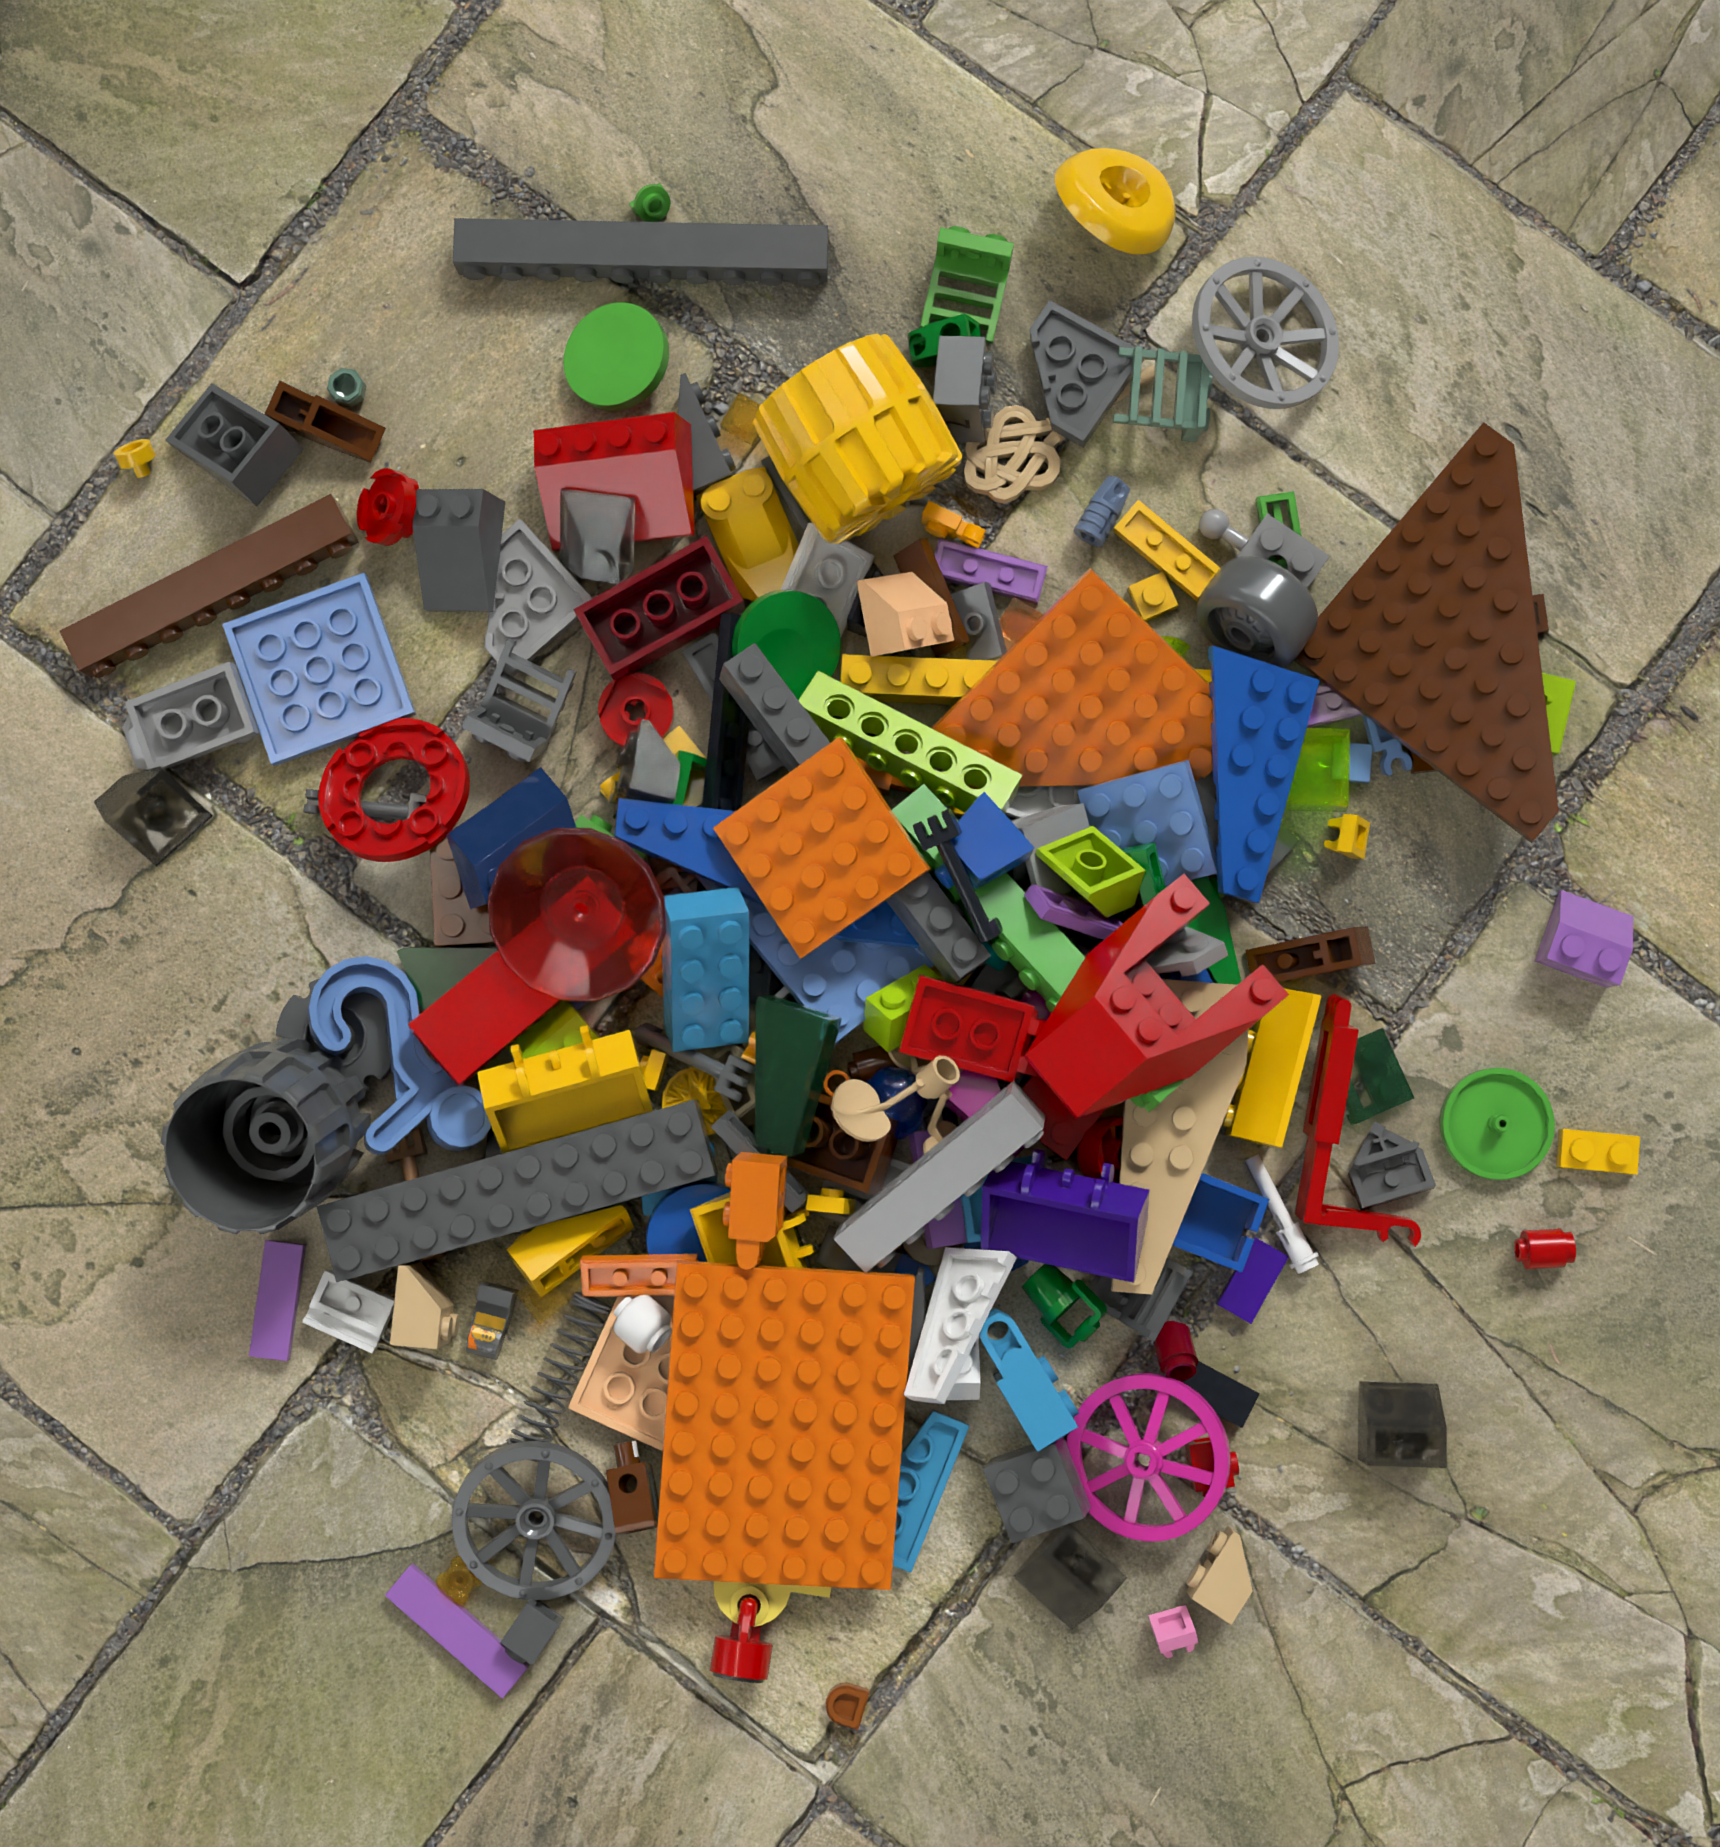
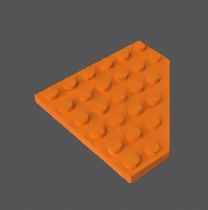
(1087, 698)

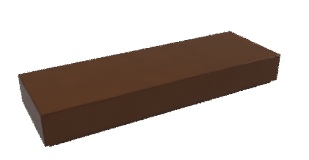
(921, 561)

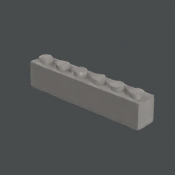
(940, 1177)

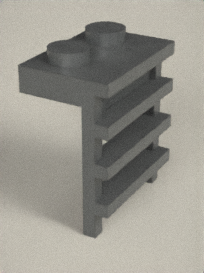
(511, 725)
(1144, 1311)

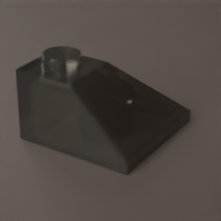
(597, 535)
(152, 812)

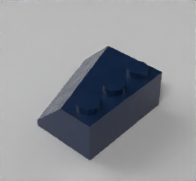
(499, 829)

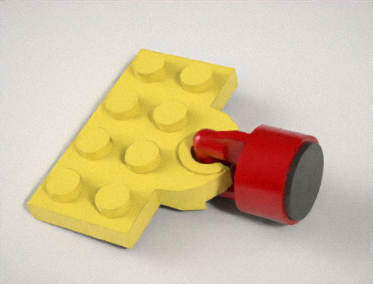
(748, 1607)

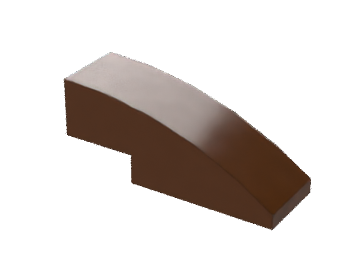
(324, 422)

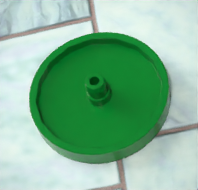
(793, 634)

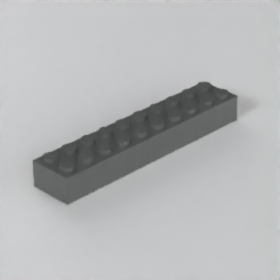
(517, 1190)

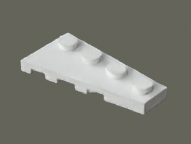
(956, 1313)

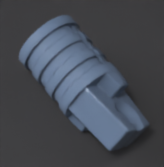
(1102, 512)

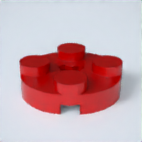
(399, 495)
(629, 691)

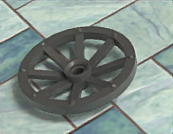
(531, 1526)

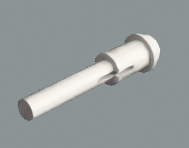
(1289, 1233)

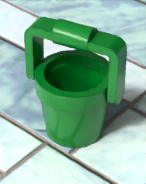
(1055, 1295)

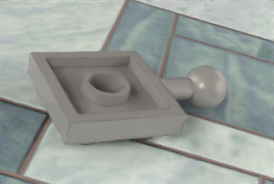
(1268, 540)

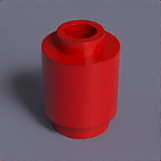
(1545, 1248)

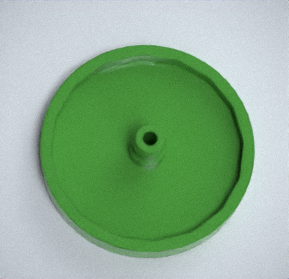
(616, 356)
(1497, 1123)

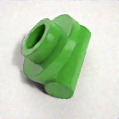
(651, 203)

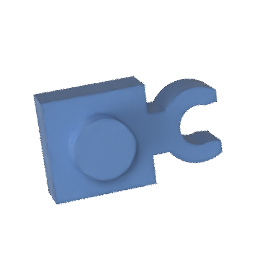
(1389, 745)

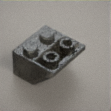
(646, 767)
(1401, 1425)
(1070, 1575)

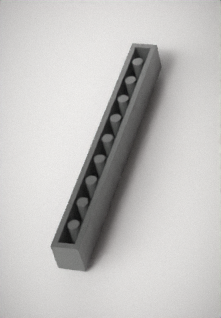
(641, 251)
(795, 739)

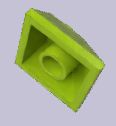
(1095, 869)

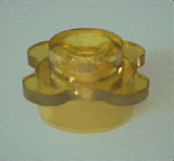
(448, 1582)

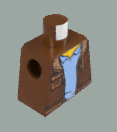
(637, 1509)

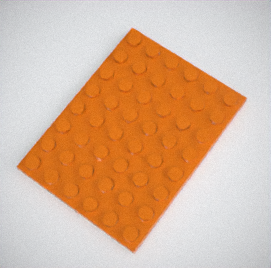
(783, 1425)

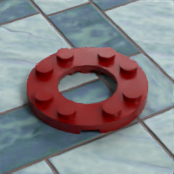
(428, 824)

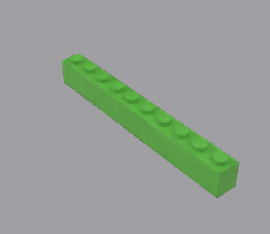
(1030, 944)

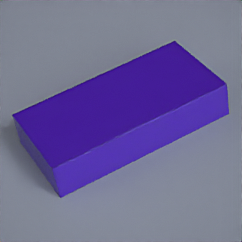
(1248, 1290)

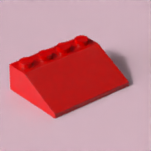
(621, 457)

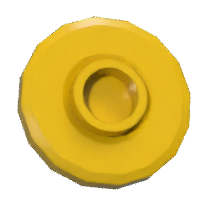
(695, 1085)

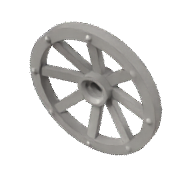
(1263, 335)

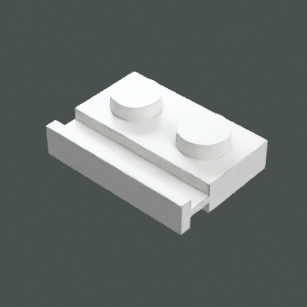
(350, 1311)

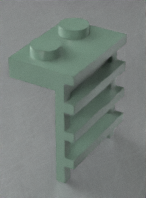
(1191, 392)

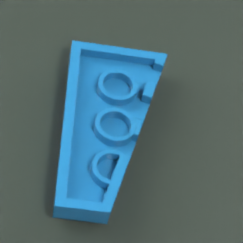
(922, 1479)

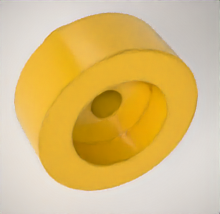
(136, 456)

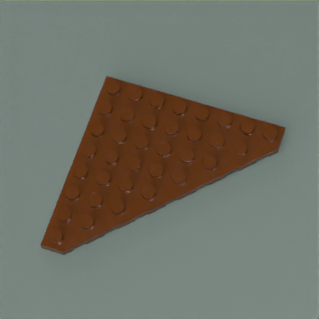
(1445, 638)

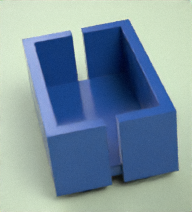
(1216, 1222)

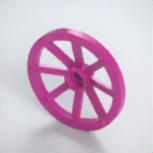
(1157, 1452)

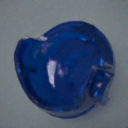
(910, 1110)

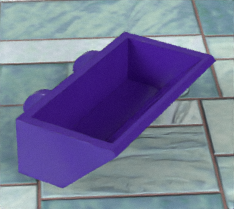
(1065, 1218)

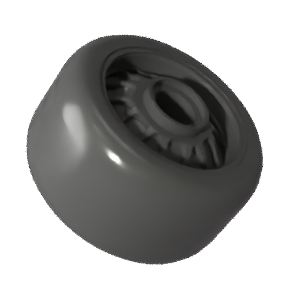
(1257, 611)

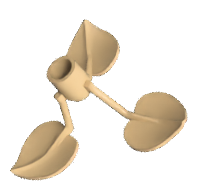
(862, 1116)

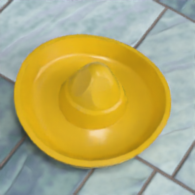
(1118, 198)

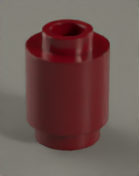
(1176, 1351)

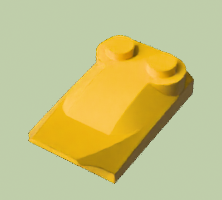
(750, 531)

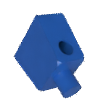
(987, 844)

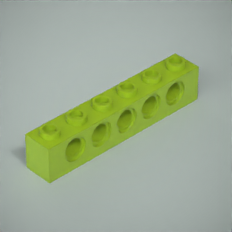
(899, 732)

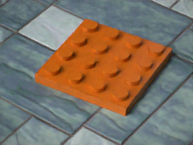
(821, 847)

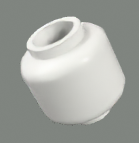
(642, 1323)

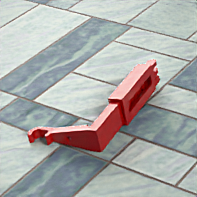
(1324, 1126)

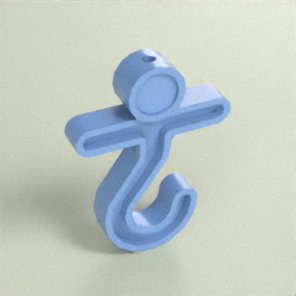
(420, 1084)

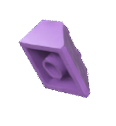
(1587, 940)

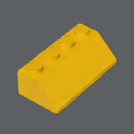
(1272, 1071)

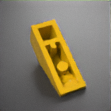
(555, 1249)

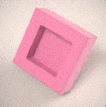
(1173, 1630)

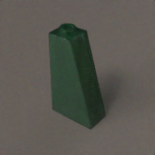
(790, 1071)

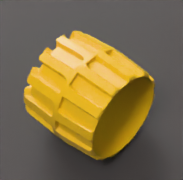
(856, 437)

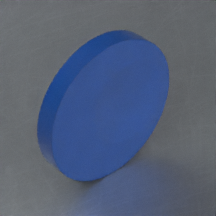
(671, 1222)

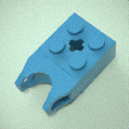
(1028, 1384)

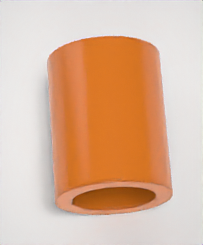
(831, 1074)

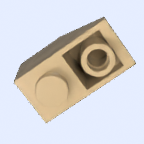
(1223, 1580)

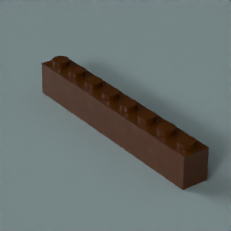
(209, 587)

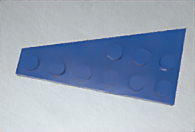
(1255, 752)

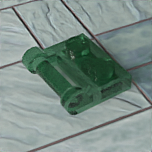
(1380, 1077)

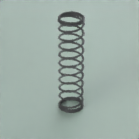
(585, 1304)

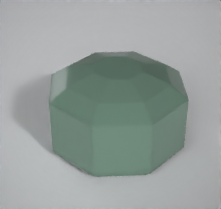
(346, 387)

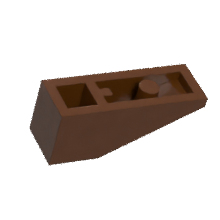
(1314, 954)

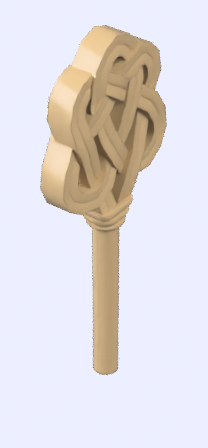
(1027, 429)

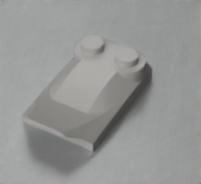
(189, 718)

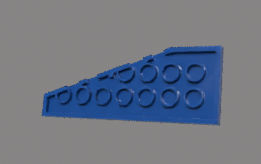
(688, 840)

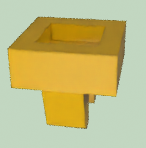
(1352, 837)

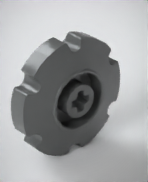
(365, 1017)

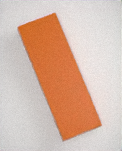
(630, 1274)

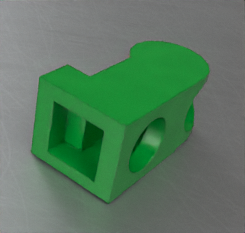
(924, 341)

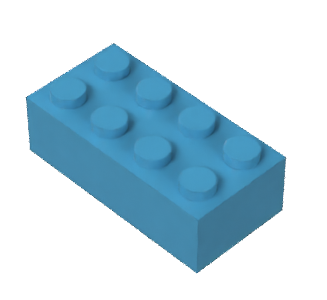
(706, 969)

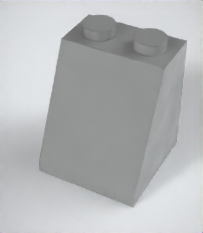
(1043, 829)

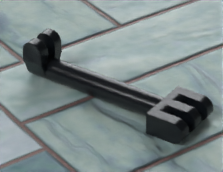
(941, 838)

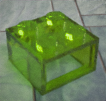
(1321, 772)

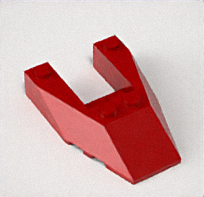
(1125, 1029)

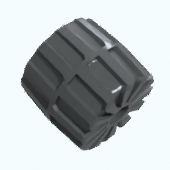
(264, 1136)

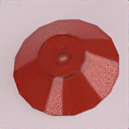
(556, 945)

